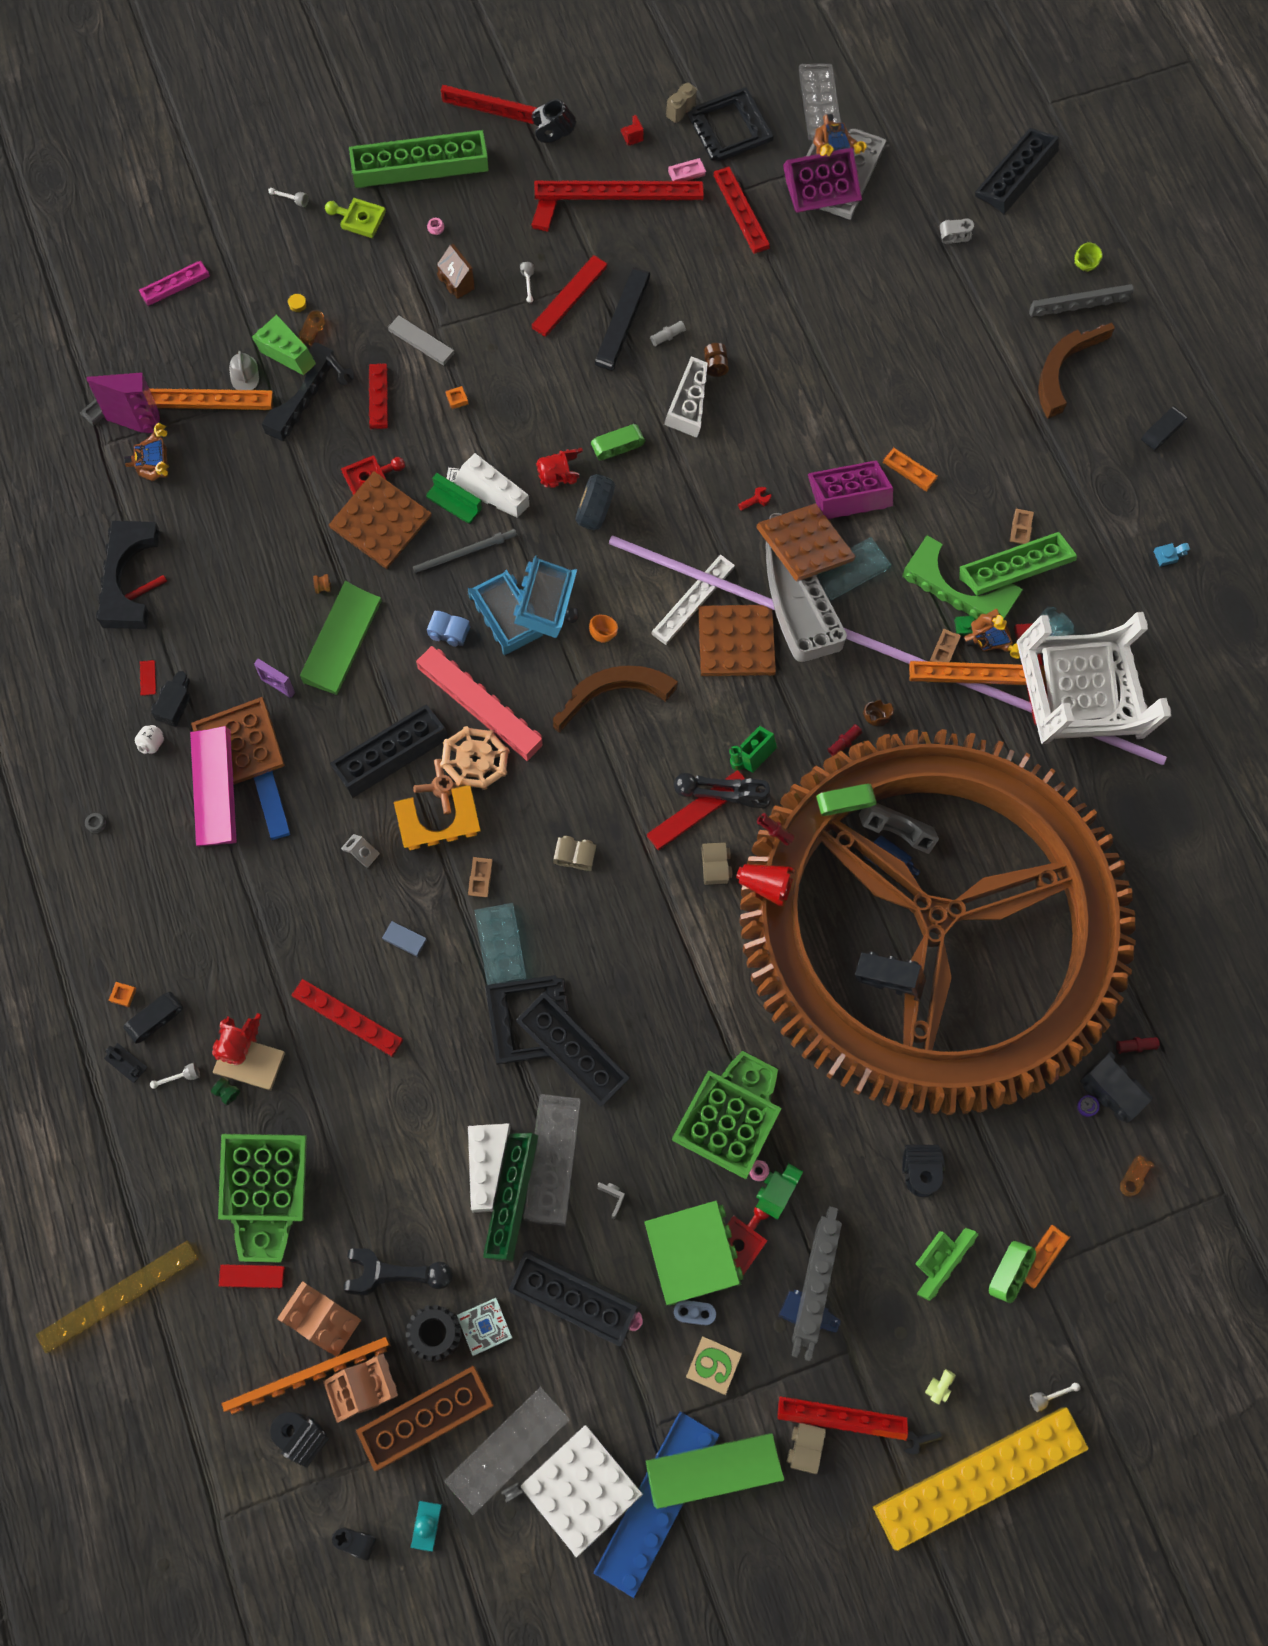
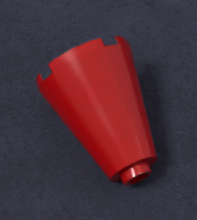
(767, 880)

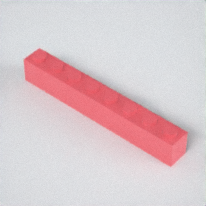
(480, 703)

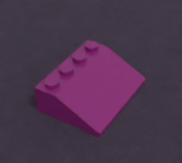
(822, 180)
(126, 400)
(851, 489)

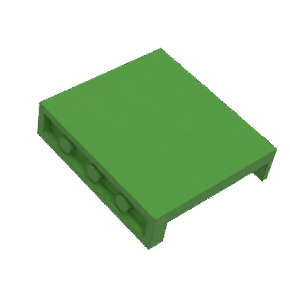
(693, 1252)

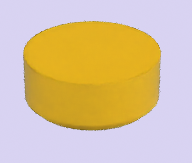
(297, 302)

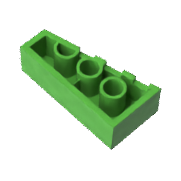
(283, 346)

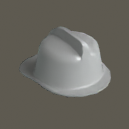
(243, 372)

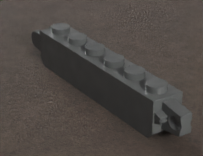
(816, 1284)

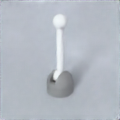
(300, 198)
(527, 270)
(189, 1072)
(1040, 1400)

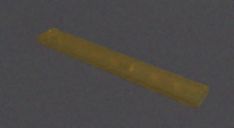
(116, 1297)

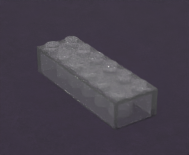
(553, 1160)

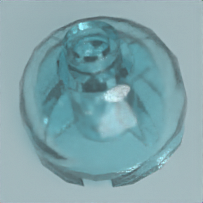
(1059, 623)

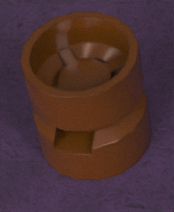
(717, 361)

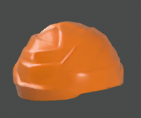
(603, 628)

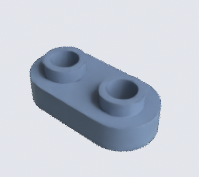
(694, 1312)

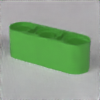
(617, 442)
(846, 799)
(1012, 1271)

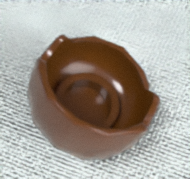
(878, 713)

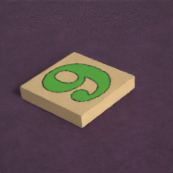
(713, 1365)

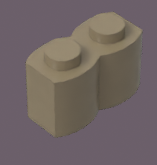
(681, 102)
(574, 853)
(715, 863)
(807, 1448)

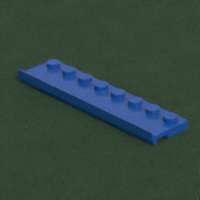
(644, 1525)

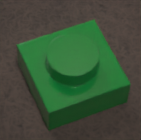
(963, 625)

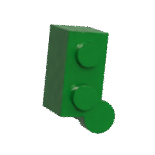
(754, 750)

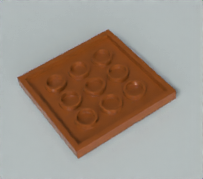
(380, 520)
(805, 542)
(736, 640)
(252, 738)

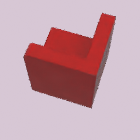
(633, 133)

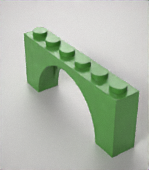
(925, 573)

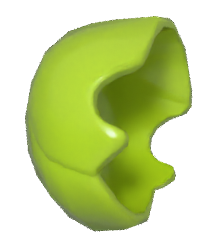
(1088, 257)

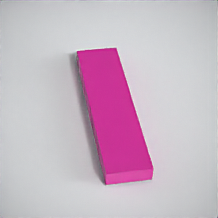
(174, 283)

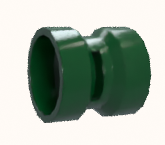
(226, 1091)

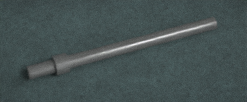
(498, 538)

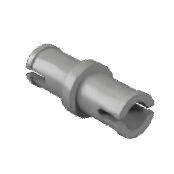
(668, 333)

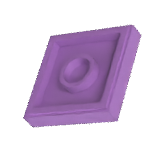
(274, 678)

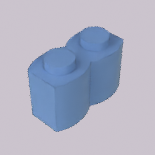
(448, 628)

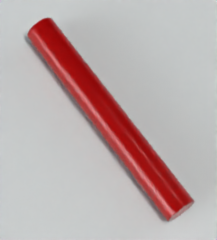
(145, 588)

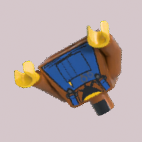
(835, 137)
(150, 455)
(992, 633)

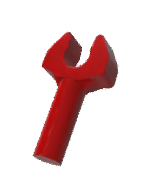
(756, 499)

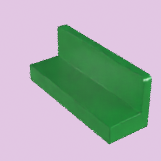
(454, 499)

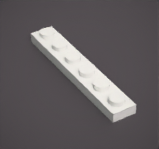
(691, 601)

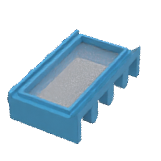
(544, 597)
(497, 602)

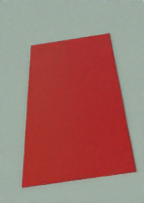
(147, 677)

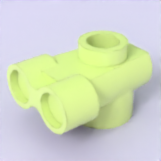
(939, 1389)

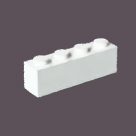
(491, 486)

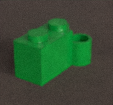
(778, 1191)

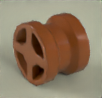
(322, 583)

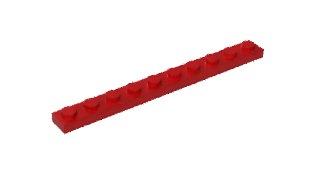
(619, 190)

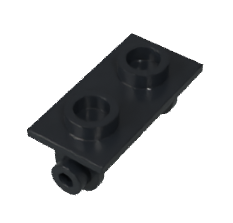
(125, 1062)

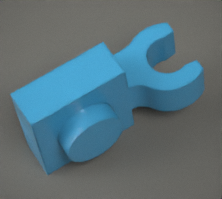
(1168, 554)

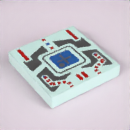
(484, 1326)

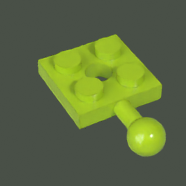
(355, 211)

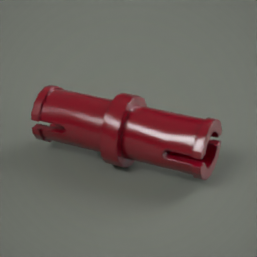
(845, 740)
(775, 829)
(1137, 1045)

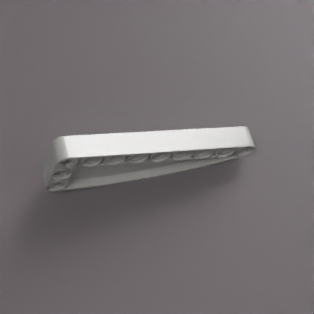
(803, 612)

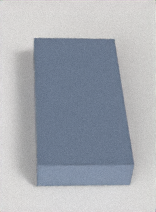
(404, 939)

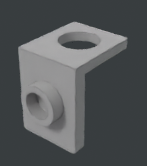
(361, 850)
(614, 1191)

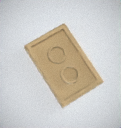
(257, 1070)

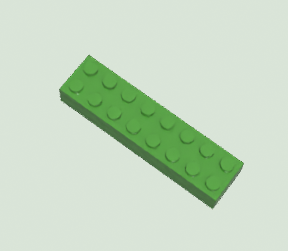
(418, 158)

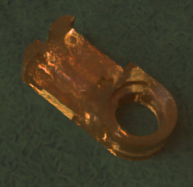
(311, 328)
(1136, 1174)

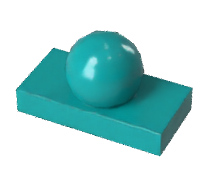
(426, 1526)

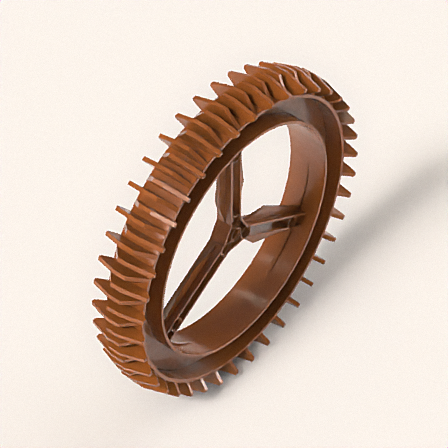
(1075, 855)

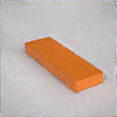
(910, 469)
(1046, 1252)

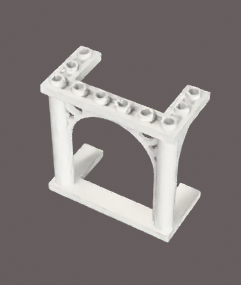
(1061, 722)

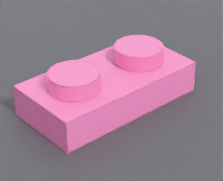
(687, 170)

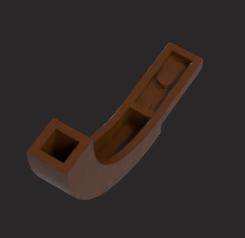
(1049, 389)
(615, 678)

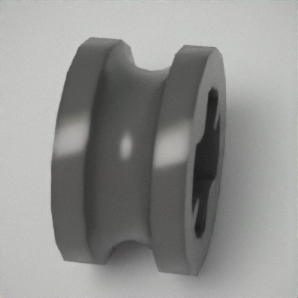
(512, 1492)

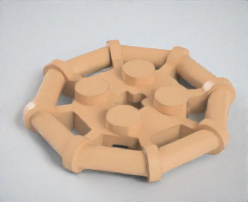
(480, 749)

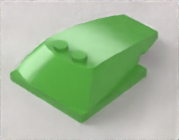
(731, 1114)
(262, 1191)

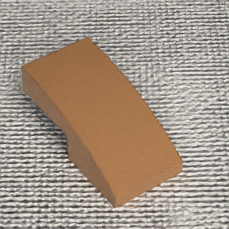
(1021, 526)
(945, 646)
(480, 877)

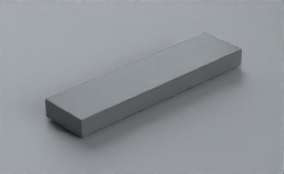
(421, 340)

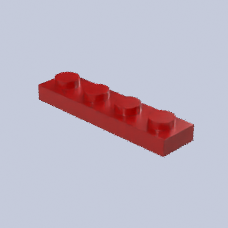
(378, 396)

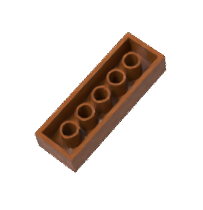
(424, 1418)

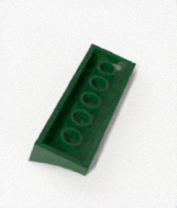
(510, 1197)

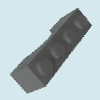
(916, 833)

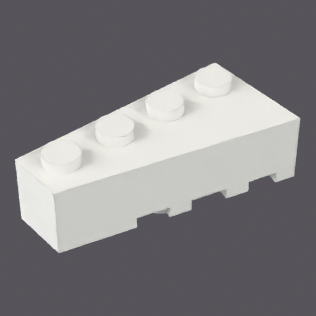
(688, 401)
(486, 1158)

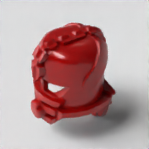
(555, 468)
(234, 1041)

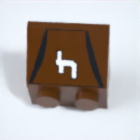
(455, 272)

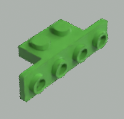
(941, 1259)

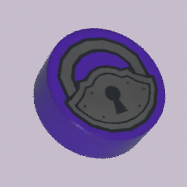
(1088, 1106)

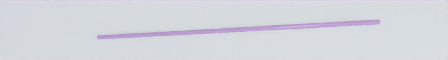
(862, 640)

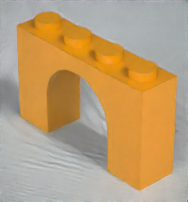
(414, 833)

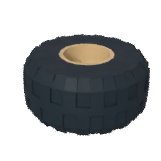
(595, 502)

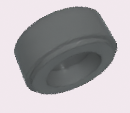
(95, 823)

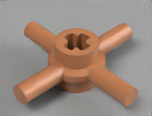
(439, 791)

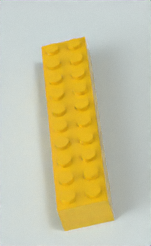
(980, 1478)

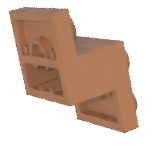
(319, 1319)
(360, 1388)

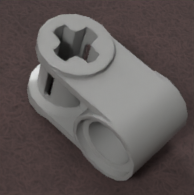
(954, 230)

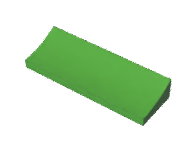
(1017, 563)
(340, 638)
(713, 1470)

